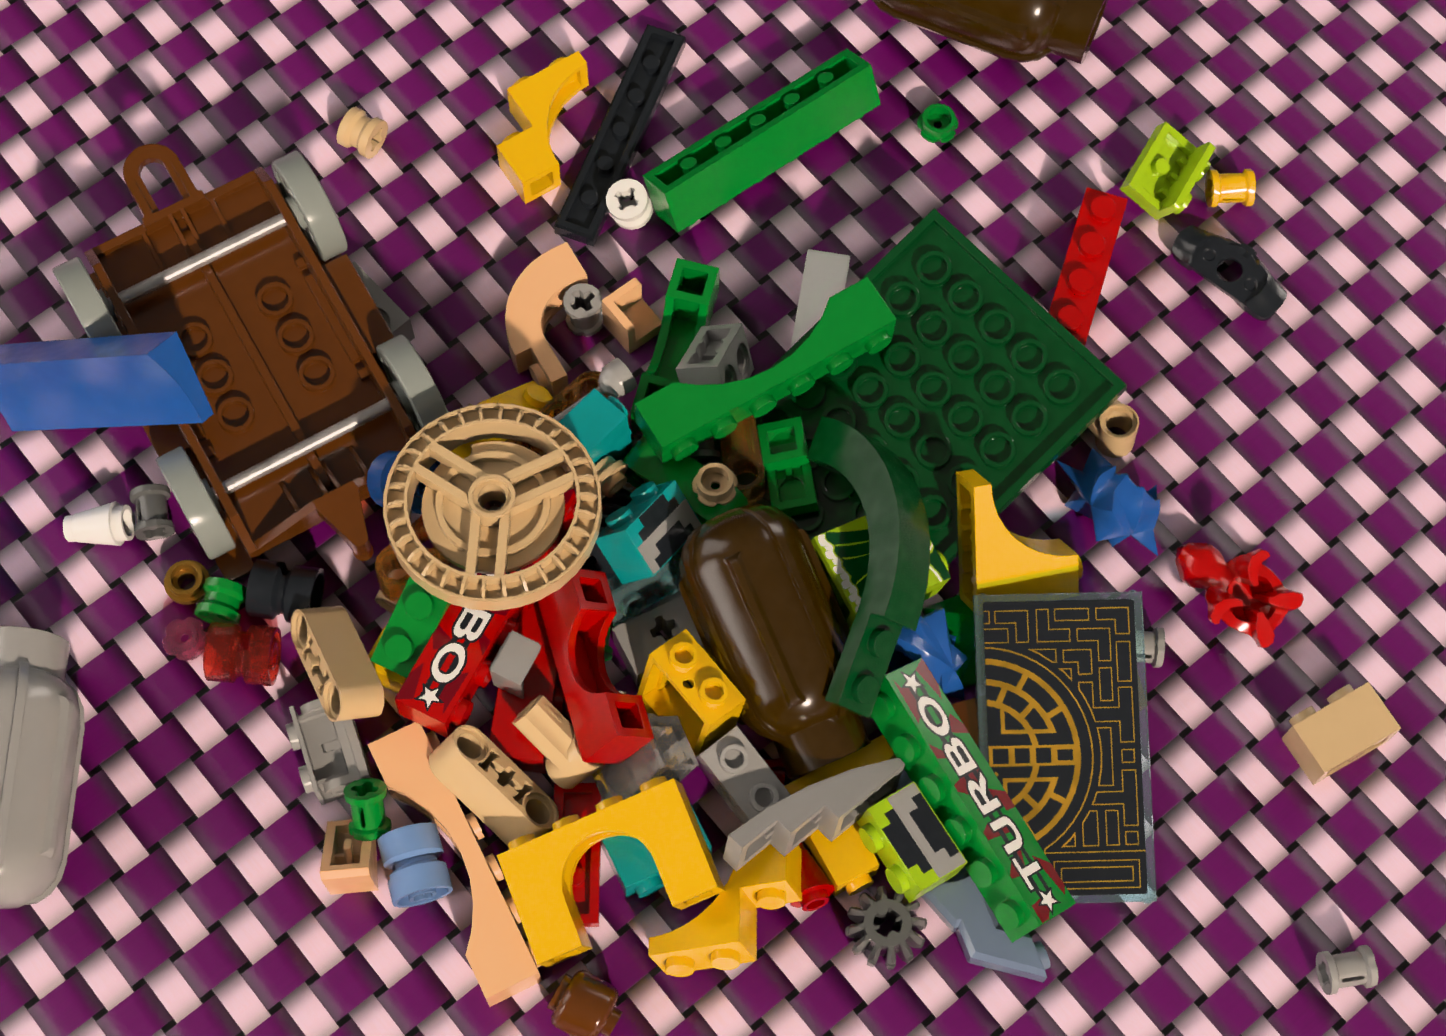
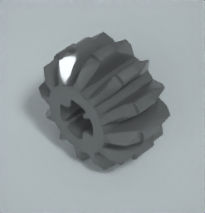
(895, 942)

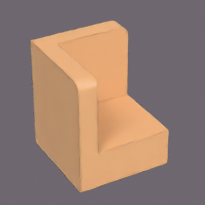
(629, 316)

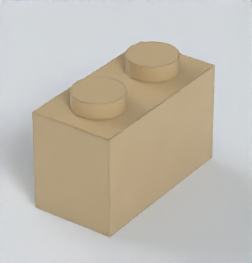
(1339, 732)

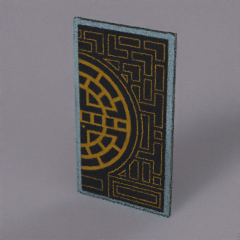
(1071, 732)

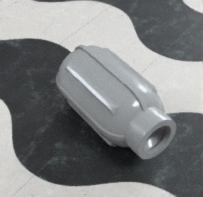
(38, 763)

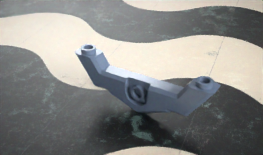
(977, 929)

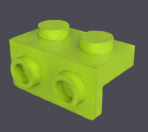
(1166, 172)

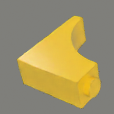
(1002, 561)
(846, 858)

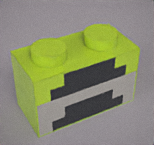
(910, 842)

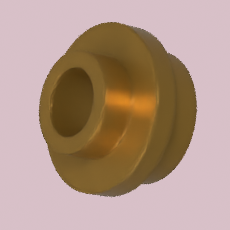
(177, 574)

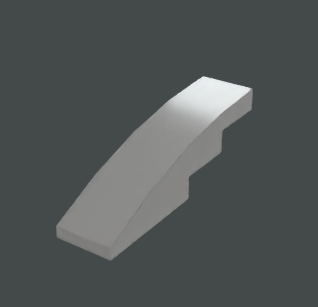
(825, 806)

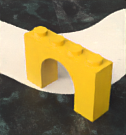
(543, 867)

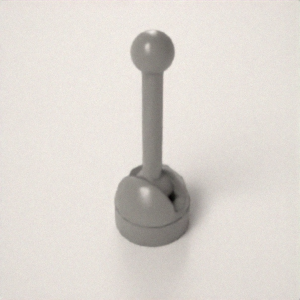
(613, 380)

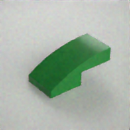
(786, 466)

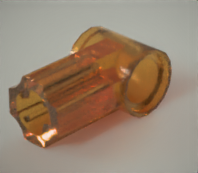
(743, 454)

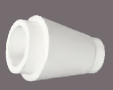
(101, 525)

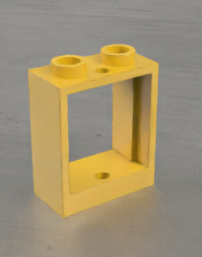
(706, 708)

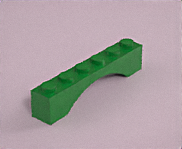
(689, 414)

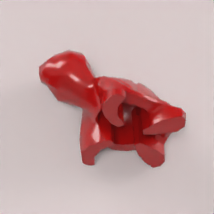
(1238, 591)

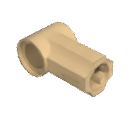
(1118, 416)
(556, 741)

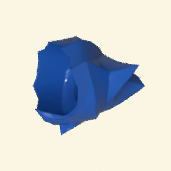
(1113, 502)
(936, 648)

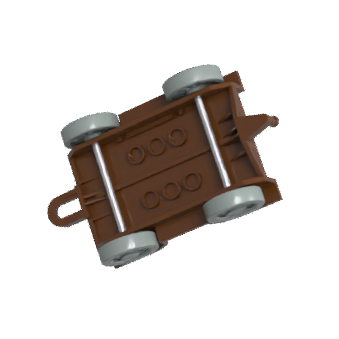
(281, 343)

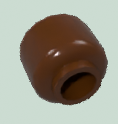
(584, 1005)

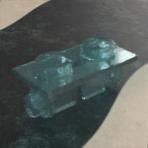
(636, 596)

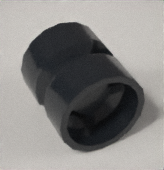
(278, 591)

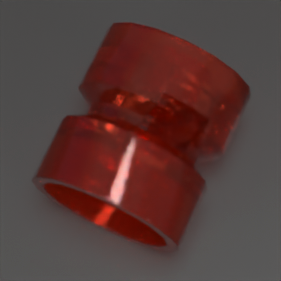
(241, 653)

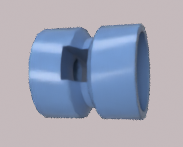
(413, 858)

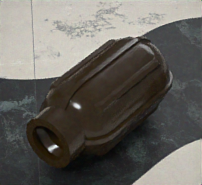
(1007, 28)
(772, 631)

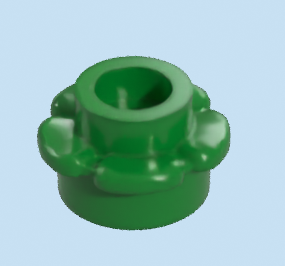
(941, 115)

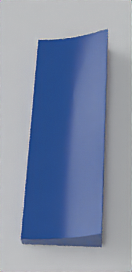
(100, 383)

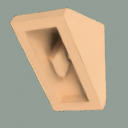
(347, 862)

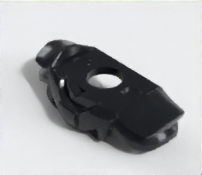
(1255, 289)

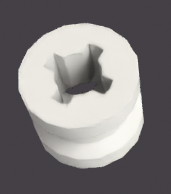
(633, 213)

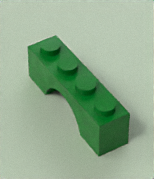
(687, 308)

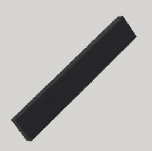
(620, 134)

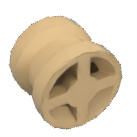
(362, 132)

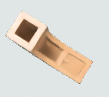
(531, 306)

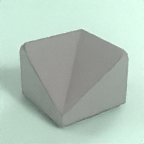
(514, 663)

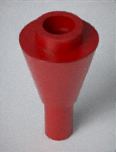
(814, 884)

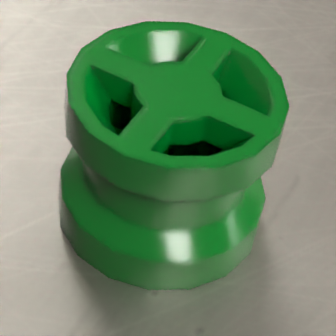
(221, 601)

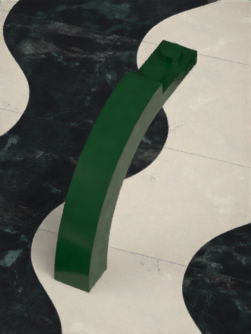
(896, 563)

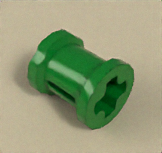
(367, 809)

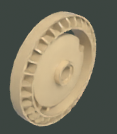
(498, 538)

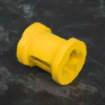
(1230, 187)

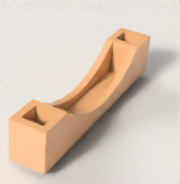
(495, 947)

